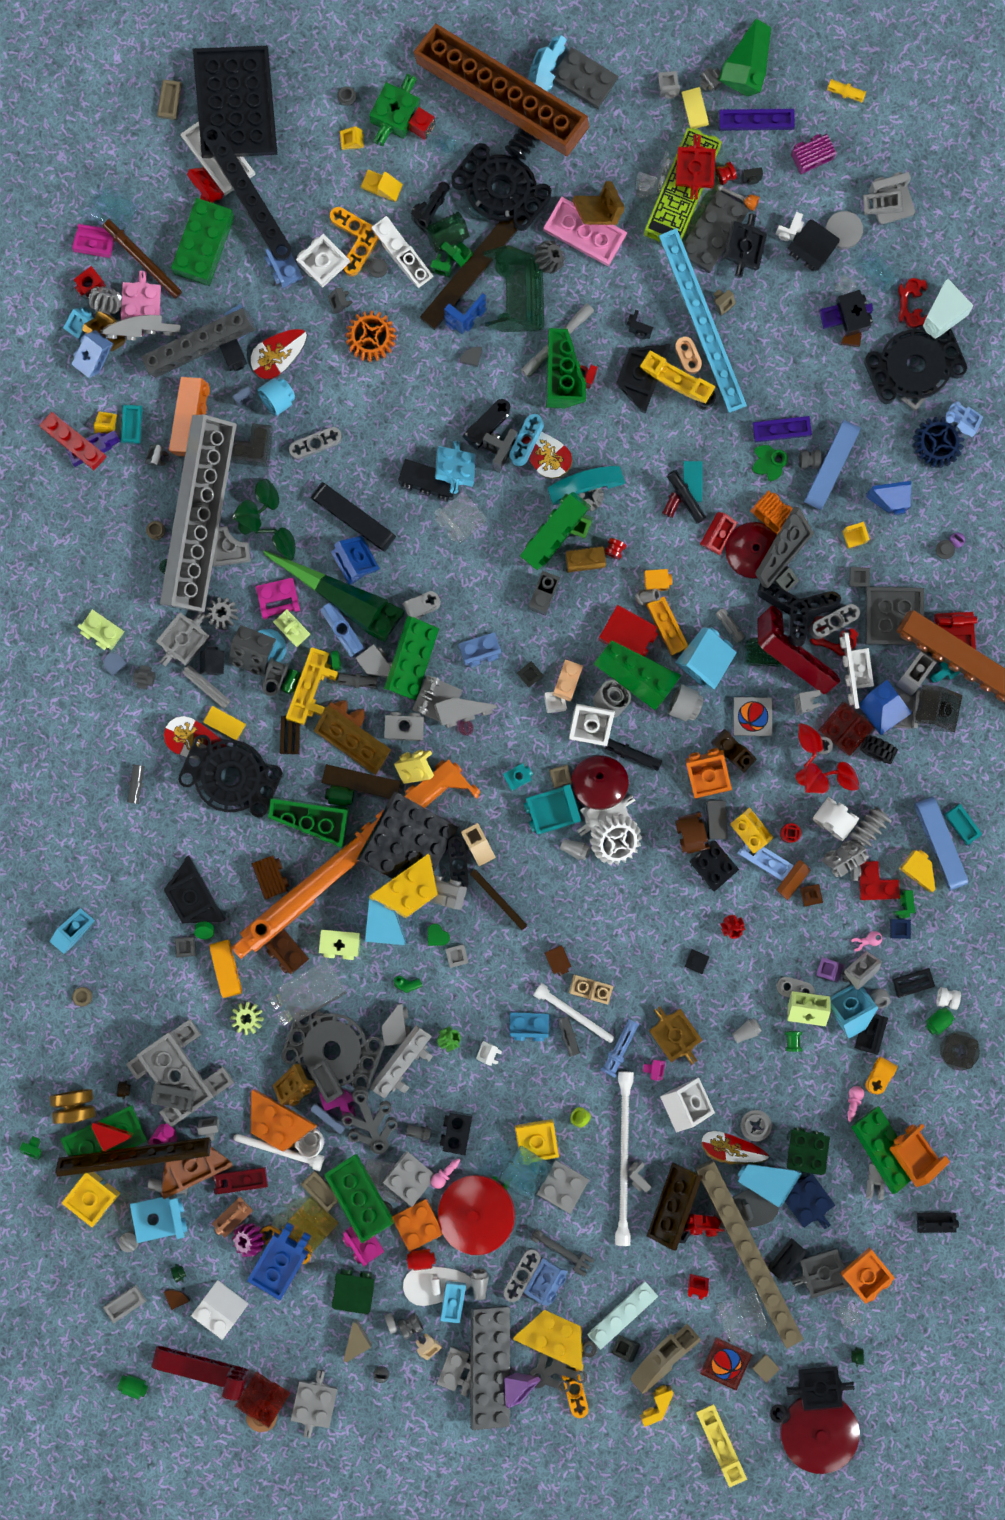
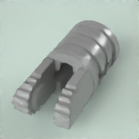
(874, 1178)

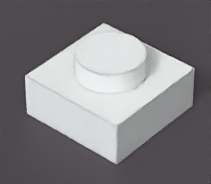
(554, 703)

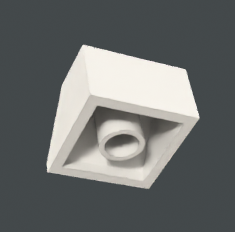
(591, 724)
(687, 1105)
(219, 1309)

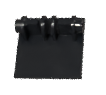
(714, 866)

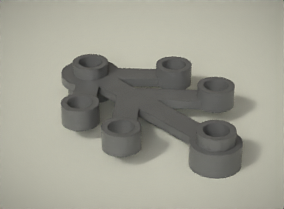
(370, 1124)
(560, 1368)

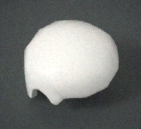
(310, 1144)

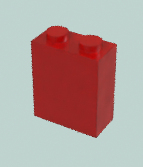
(628, 631)

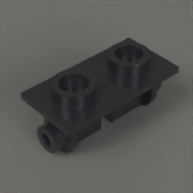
(937, 1223)

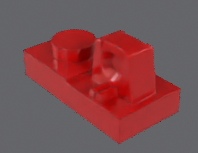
(207, 186)

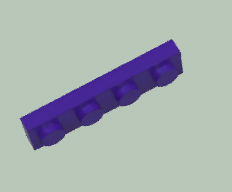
(756, 119)

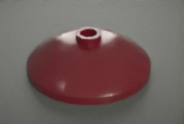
(739, 547)
(603, 792)

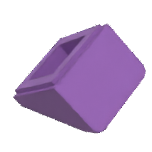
(830, 969)

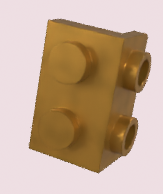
(99, 322)

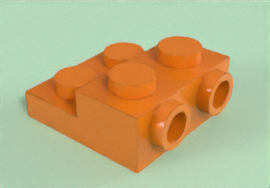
(708, 773)
(867, 1276)

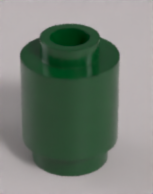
(339, 795)

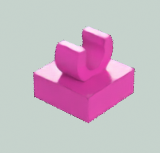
(656, 1069)

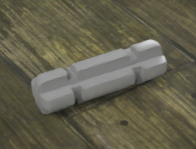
(730, 625)

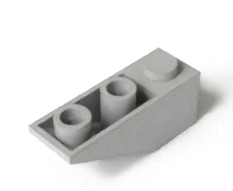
(457, 709)

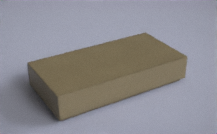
(169, 99)
(320, 1190)

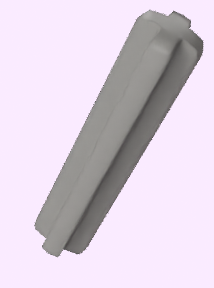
(207, 687)

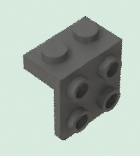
(251, 650)

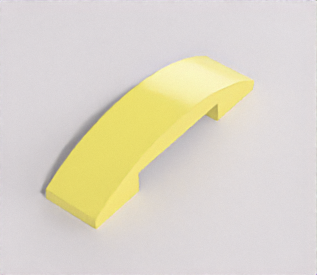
(721, 1445)

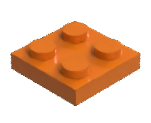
(417, 1225)

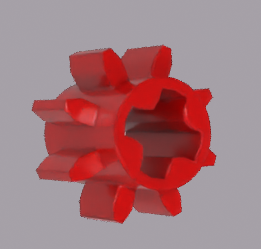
(732, 926)

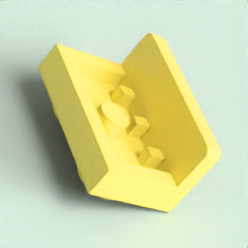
(414, 766)

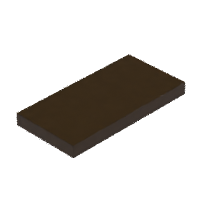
(674, 1206)

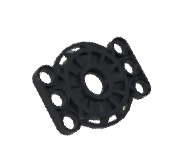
(501, 168)
(901, 378)
(215, 762)

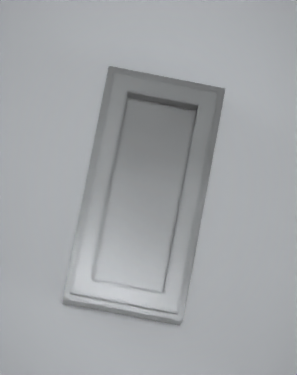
(124, 1303)

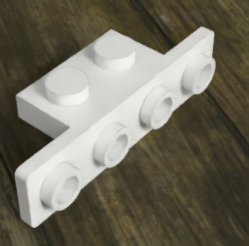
(858, 669)

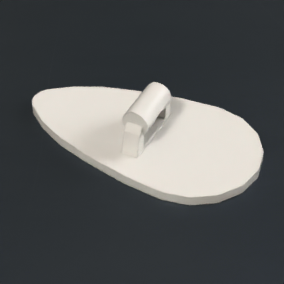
(428, 1285)

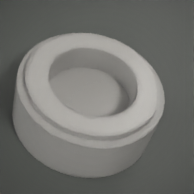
(390, 1323)

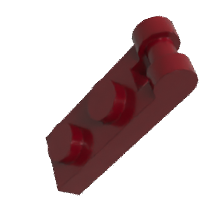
(240, 1180)

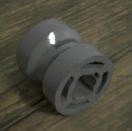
(810, 459)
(410, 1326)

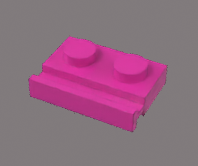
(93, 241)

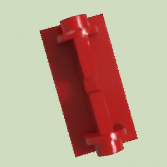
(703, 1224)

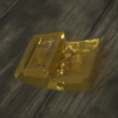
(312, 1220)

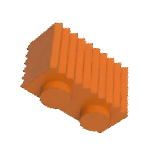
(771, 511)

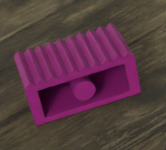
(813, 153)

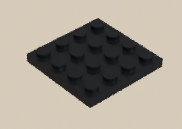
(405, 836)

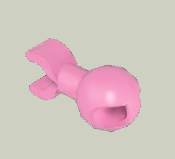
(870, 939)

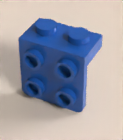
(460, 322)

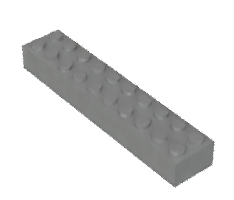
(198, 513)

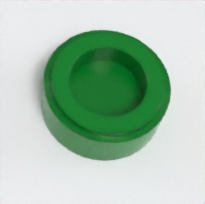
(204, 930)

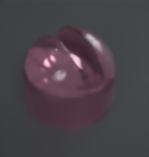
(462, 728)

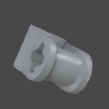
(418, 606)

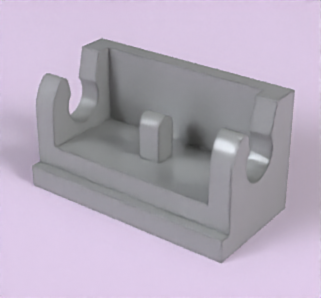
(804, 702)

